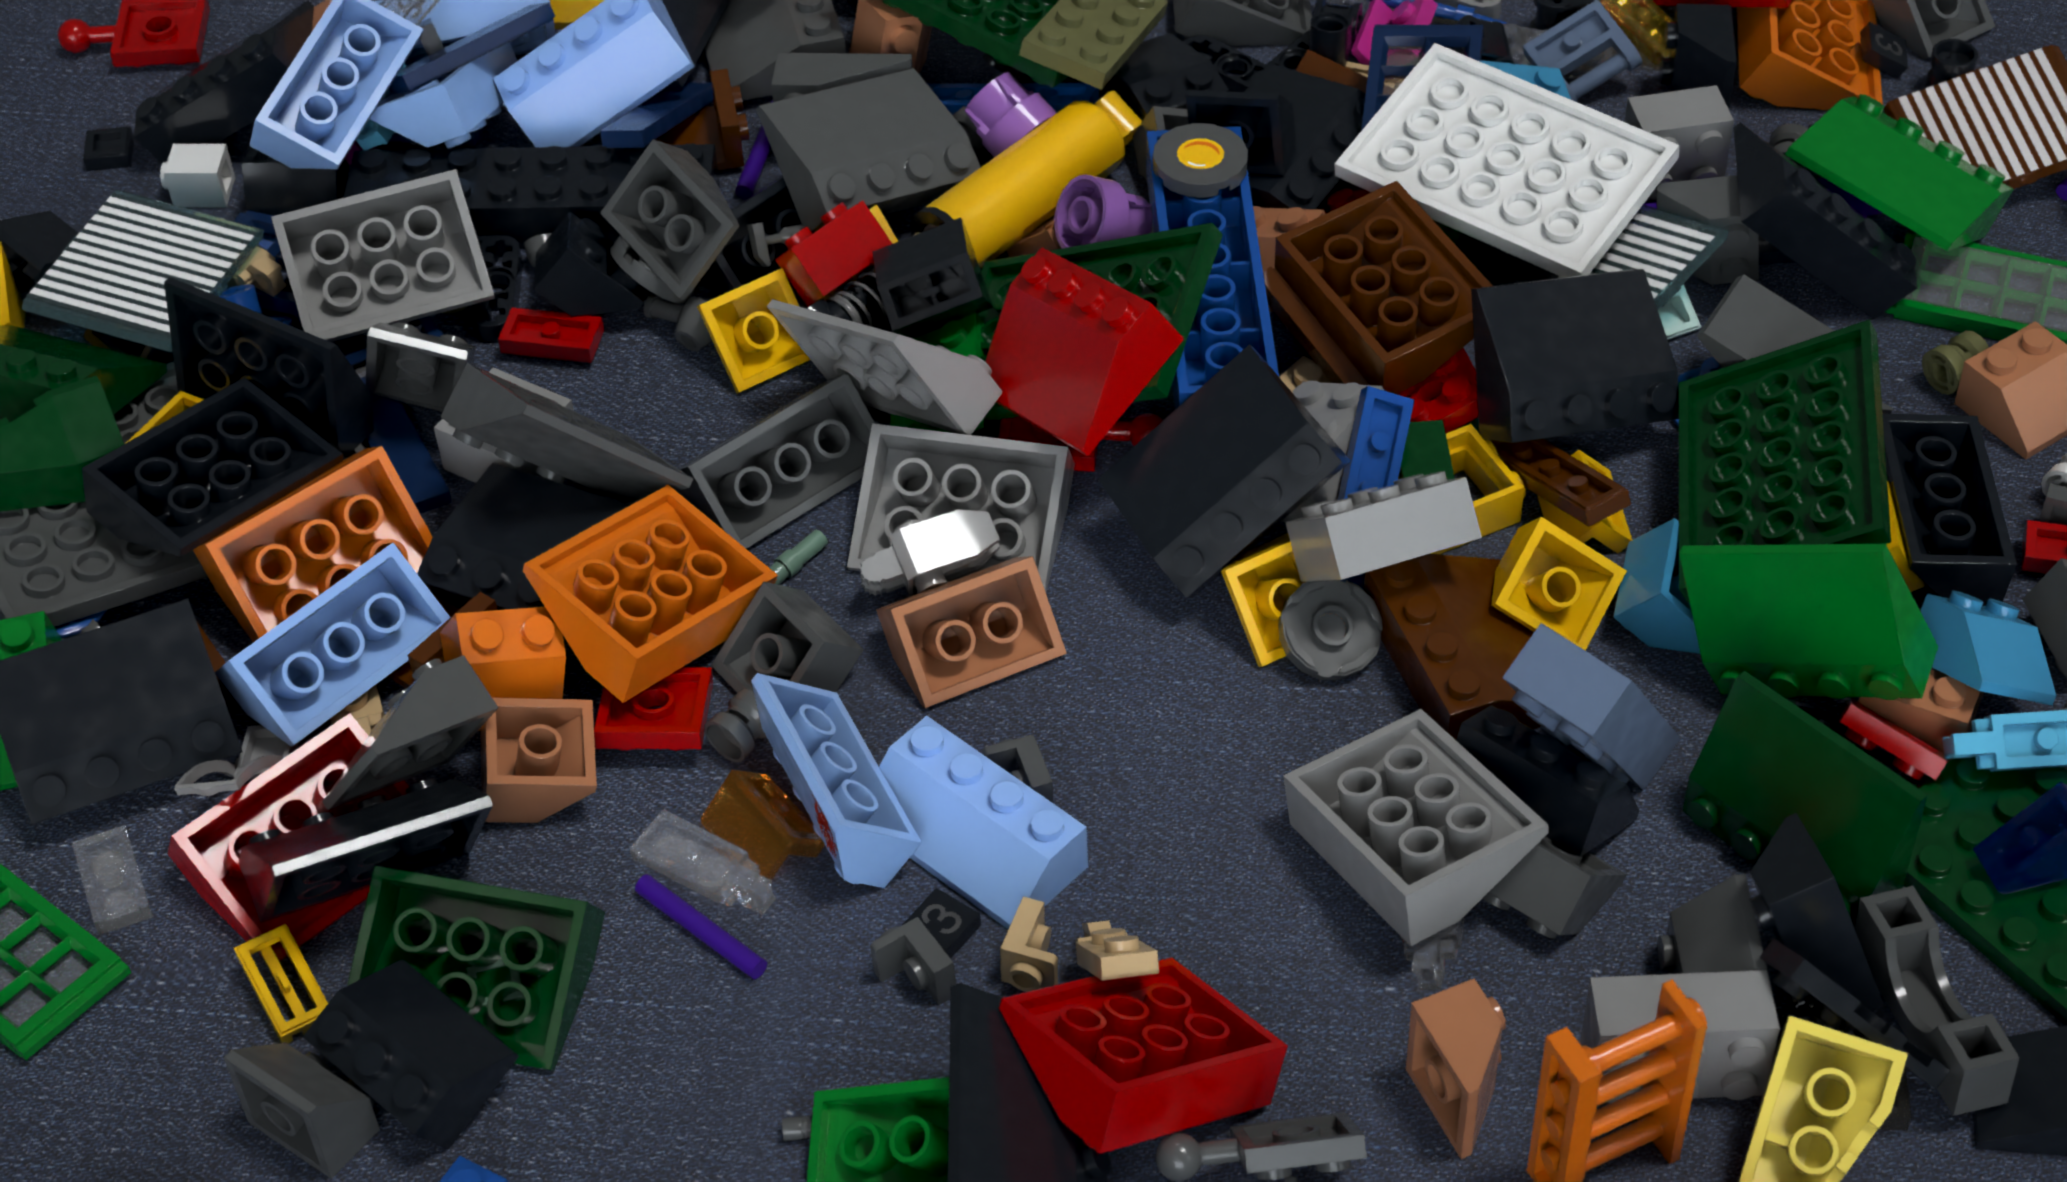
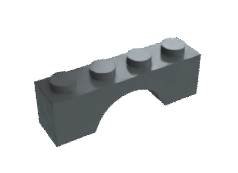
(1909, 972)

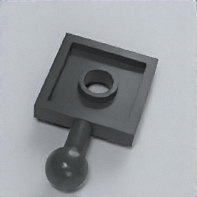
(1268, 1148)

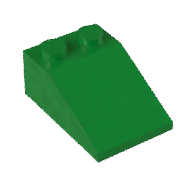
(881, 1133)

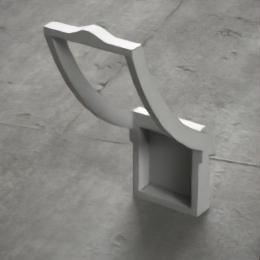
(260, 752)

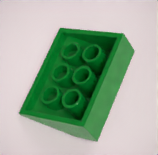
(1903, 172)
(1808, 619)

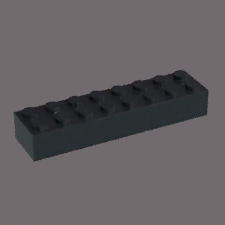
(518, 188)

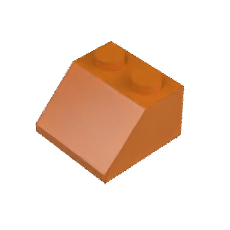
(510, 651)

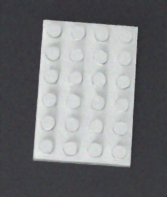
(1509, 161)

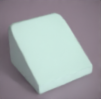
(1679, 315)

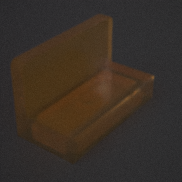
(761, 820)

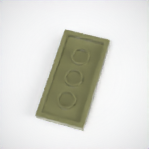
(1091, 36)

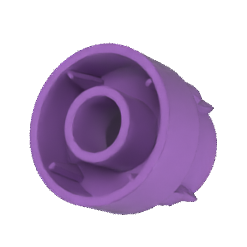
(1006, 112)
(1099, 211)

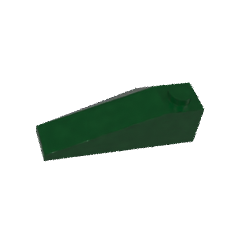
(52, 443)

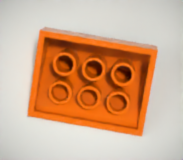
(1806, 53)
(313, 540)
(646, 590)

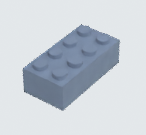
(1590, 708)

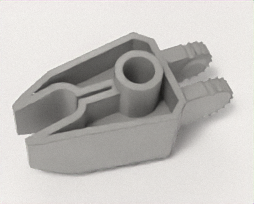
(931, 553)

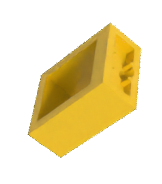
(1500, 485)

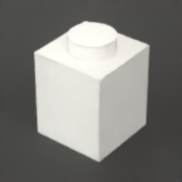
(198, 175)

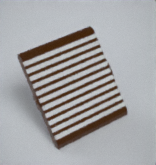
(2000, 115)

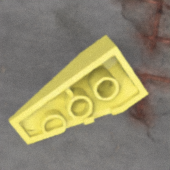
(1820, 1104)

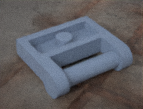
(1580, 40)

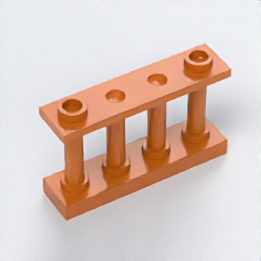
(1574, 1086)

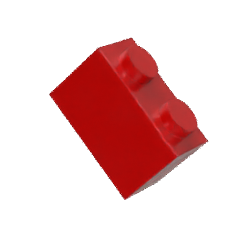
(834, 252)

